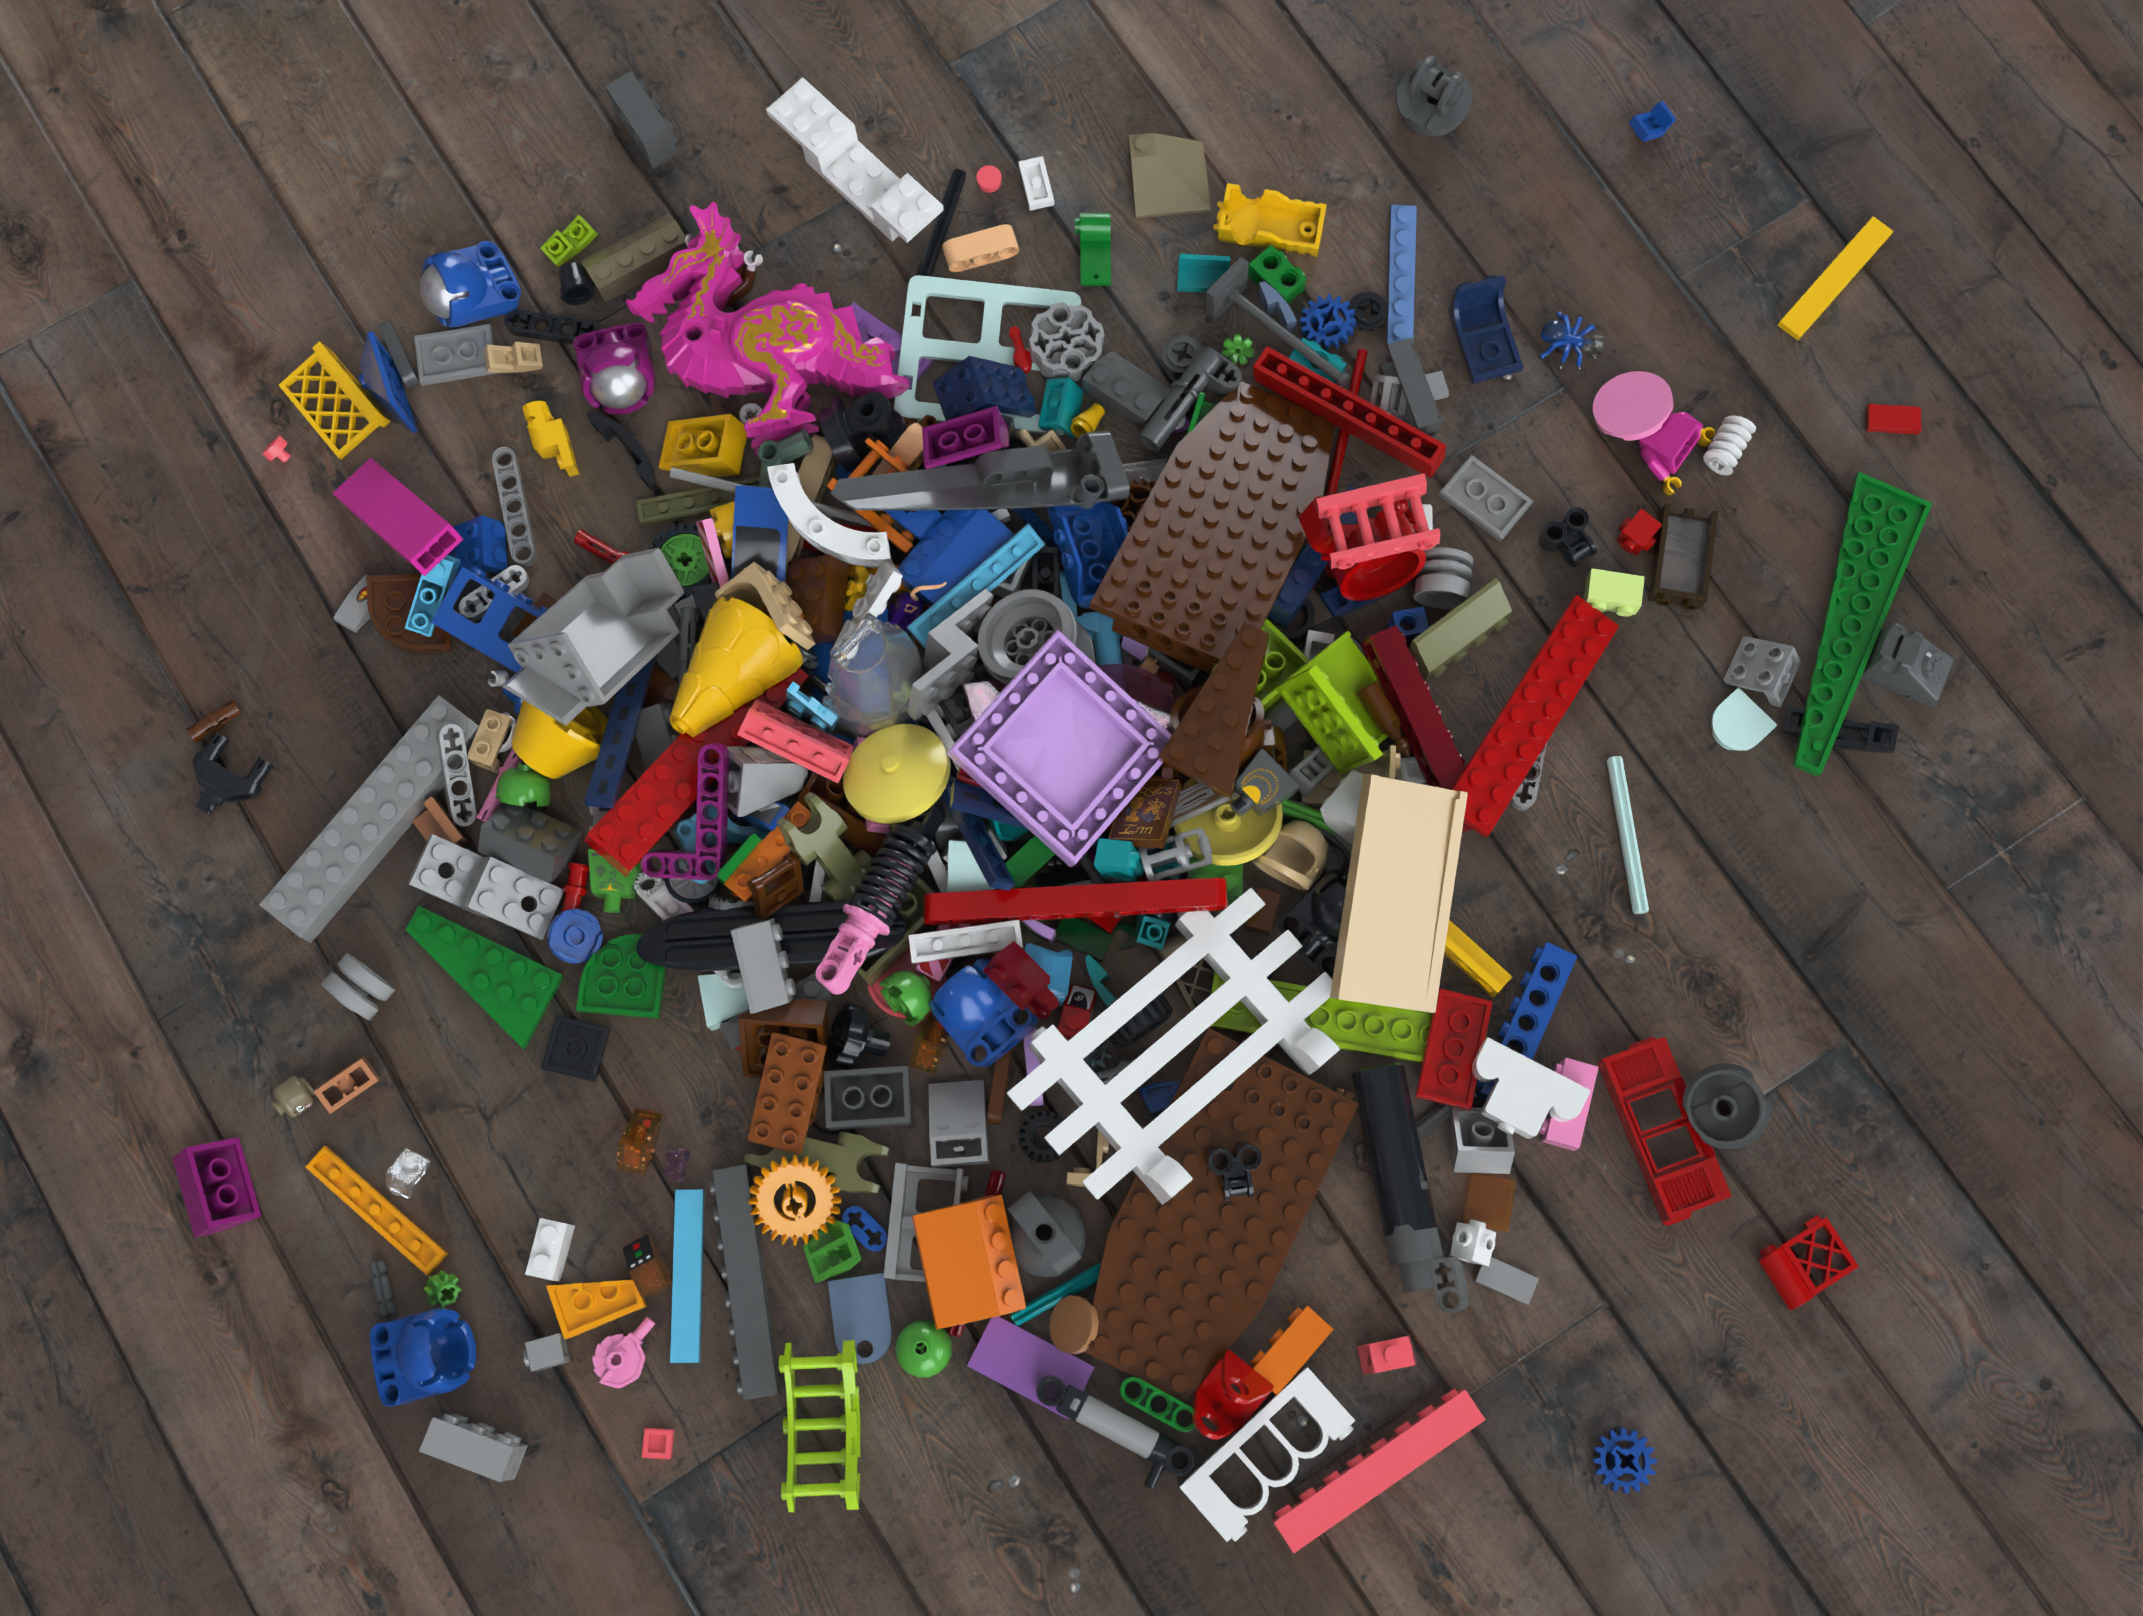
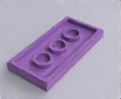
(1021, 1359)

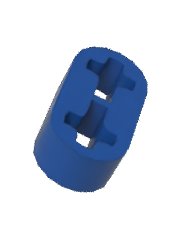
(870, 1224)

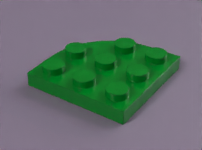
(621, 982)

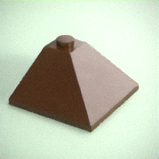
(798, 1018)

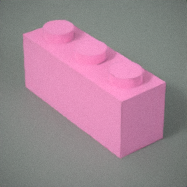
(1570, 1133)

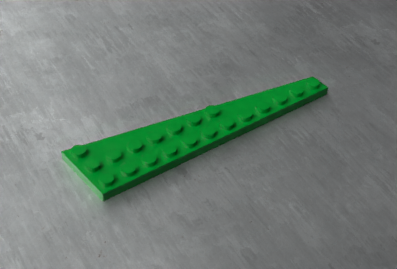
(1870, 563)

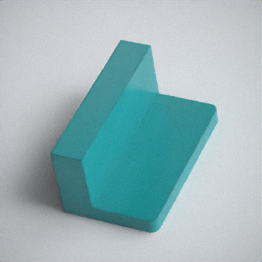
(1200, 272)
(1060, 405)

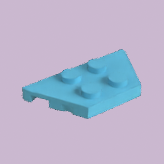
(809, 710)

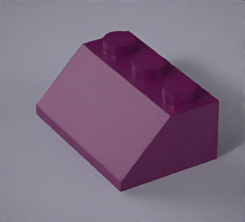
(964, 437)
(216, 1186)

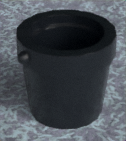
(575, 285)

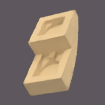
(514, 359)

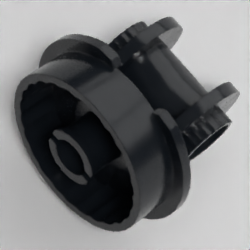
(850, 427)

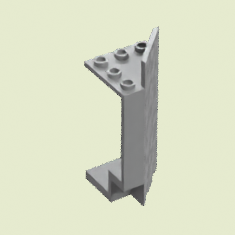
(597, 636)

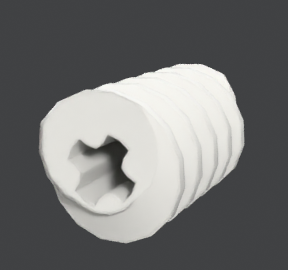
(1728, 444)

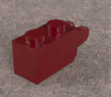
(1022, 980)

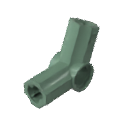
(782, 452)

